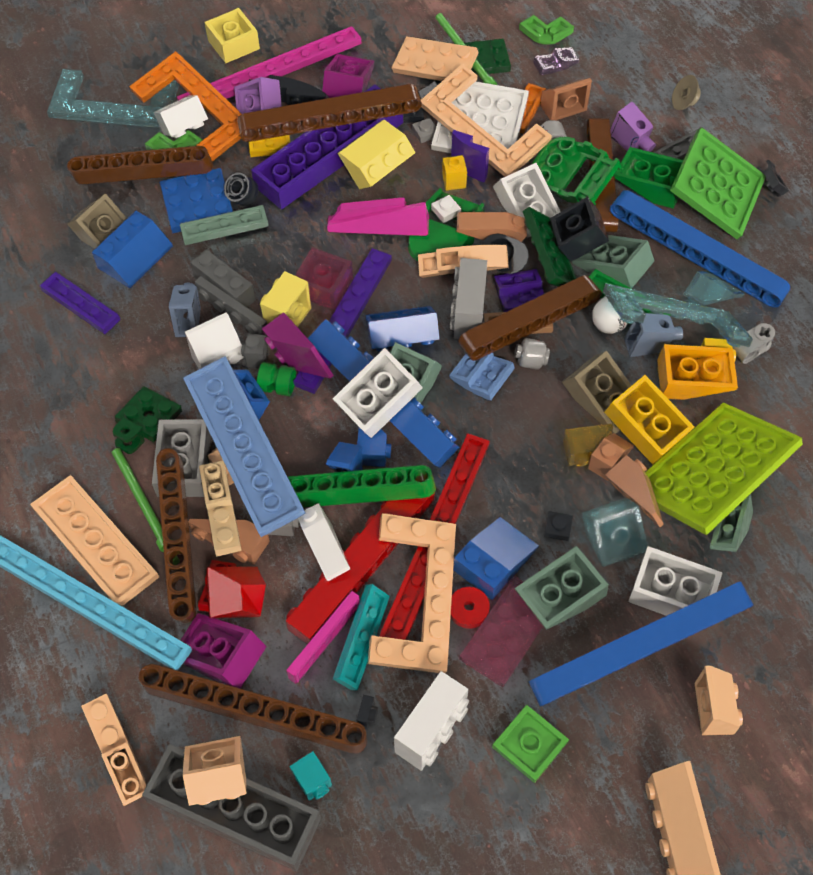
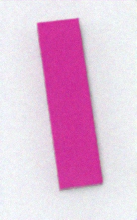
(323, 638)

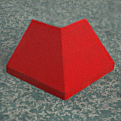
(235, 592)

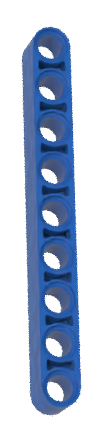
(700, 248)
(640, 643)

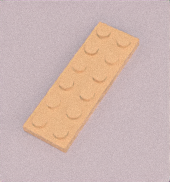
(94, 541)

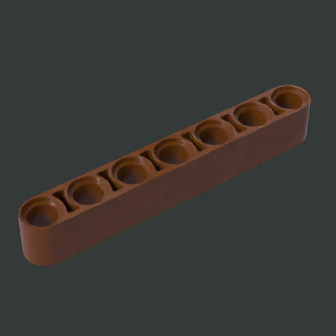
(599, 135)
(140, 165)
(529, 317)
(180, 546)

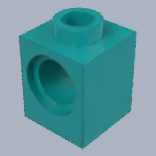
(311, 776)

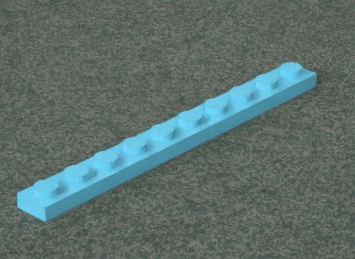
(93, 605)

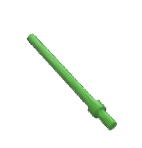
(457, 40)
(141, 499)

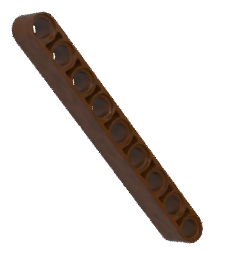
(328, 112)
(262, 717)

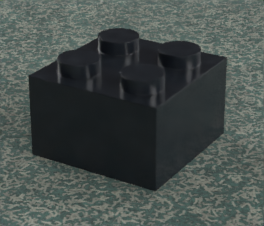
(579, 229)

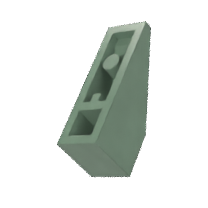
(733, 528)

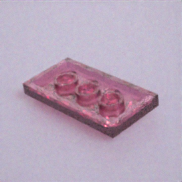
(502, 637)

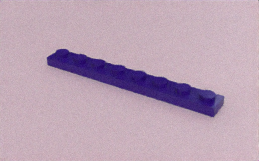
(351, 307)

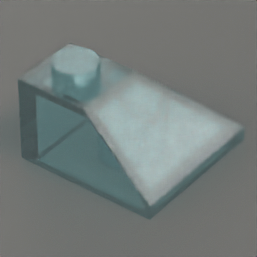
(709, 289)

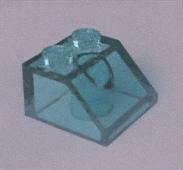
(615, 531)

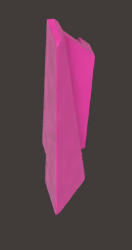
(380, 217)

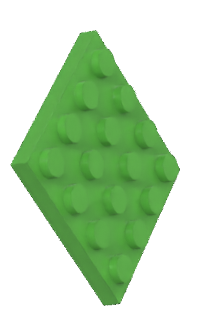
(718, 183)

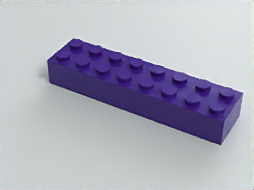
(309, 160)

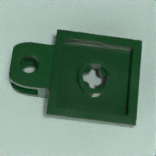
(135, 425)

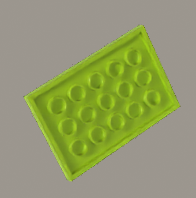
(718, 466)

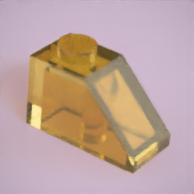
(583, 441)

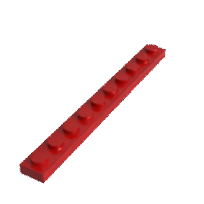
(447, 510)

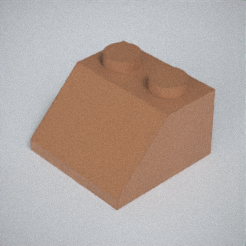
(566, 99)

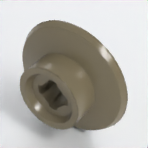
(686, 93)

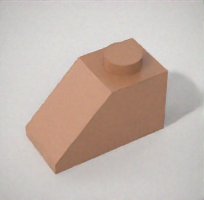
(608, 454)

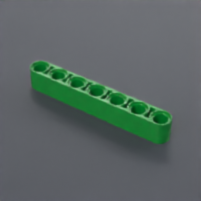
(364, 486)

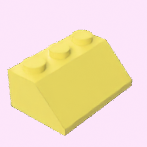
(376, 154)

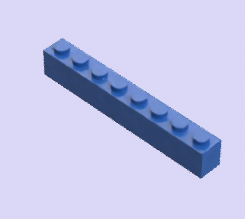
(410, 420)

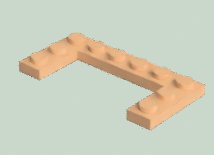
(440, 106)
(432, 651)

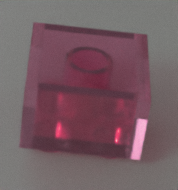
(326, 277)

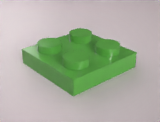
(530, 743)

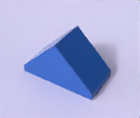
(346, 458)

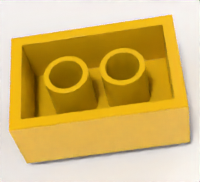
(648, 419)

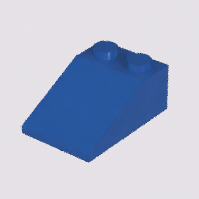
(494, 557)

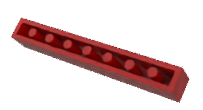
(364, 558)

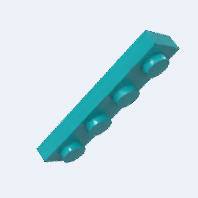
(356, 648)

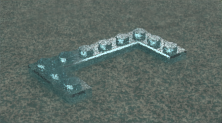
(66, 106)
(630, 302)

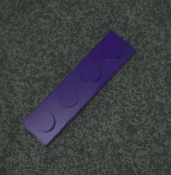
(80, 302)

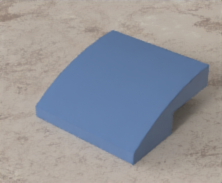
(483, 375)

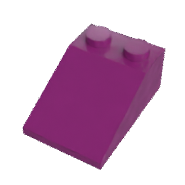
(347, 75)
(294, 347)
(222, 650)

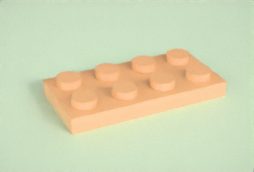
(432, 58)

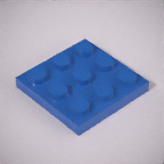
(194, 197)

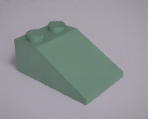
(620, 259)
(419, 366)
(563, 589)

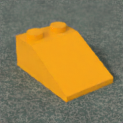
(695, 371)

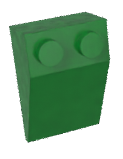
(650, 175)

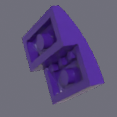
(475, 155)
(518, 288)

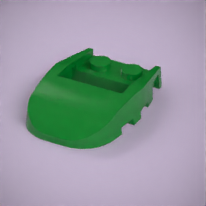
(563, 159)
(439, 234)

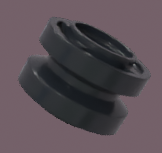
(241, 196)

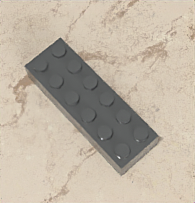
(257, 821)

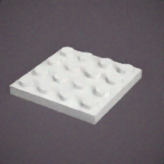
(493, 108)

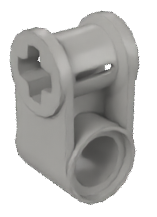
(762, 337)

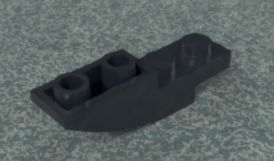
(296, 91)

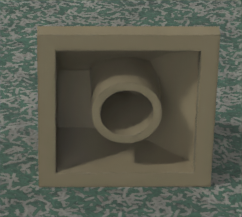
(97, 221)

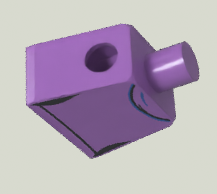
(632, 129)

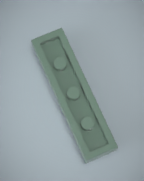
(224, 225)

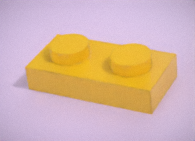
(268, 146)

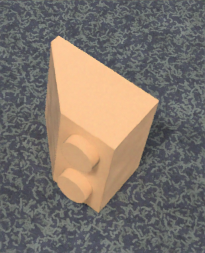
(717, 702)
(214, 771)

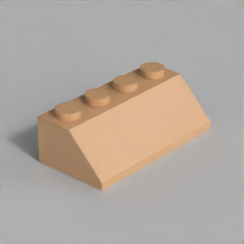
(681, 822)

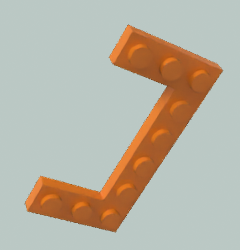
(178, 69)

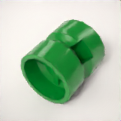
(276, 379)

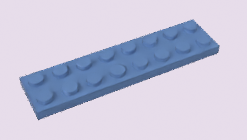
(244, 447)

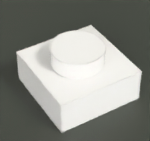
(445, 208)

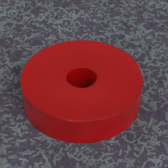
(469, 618)

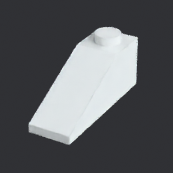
(323, 542)

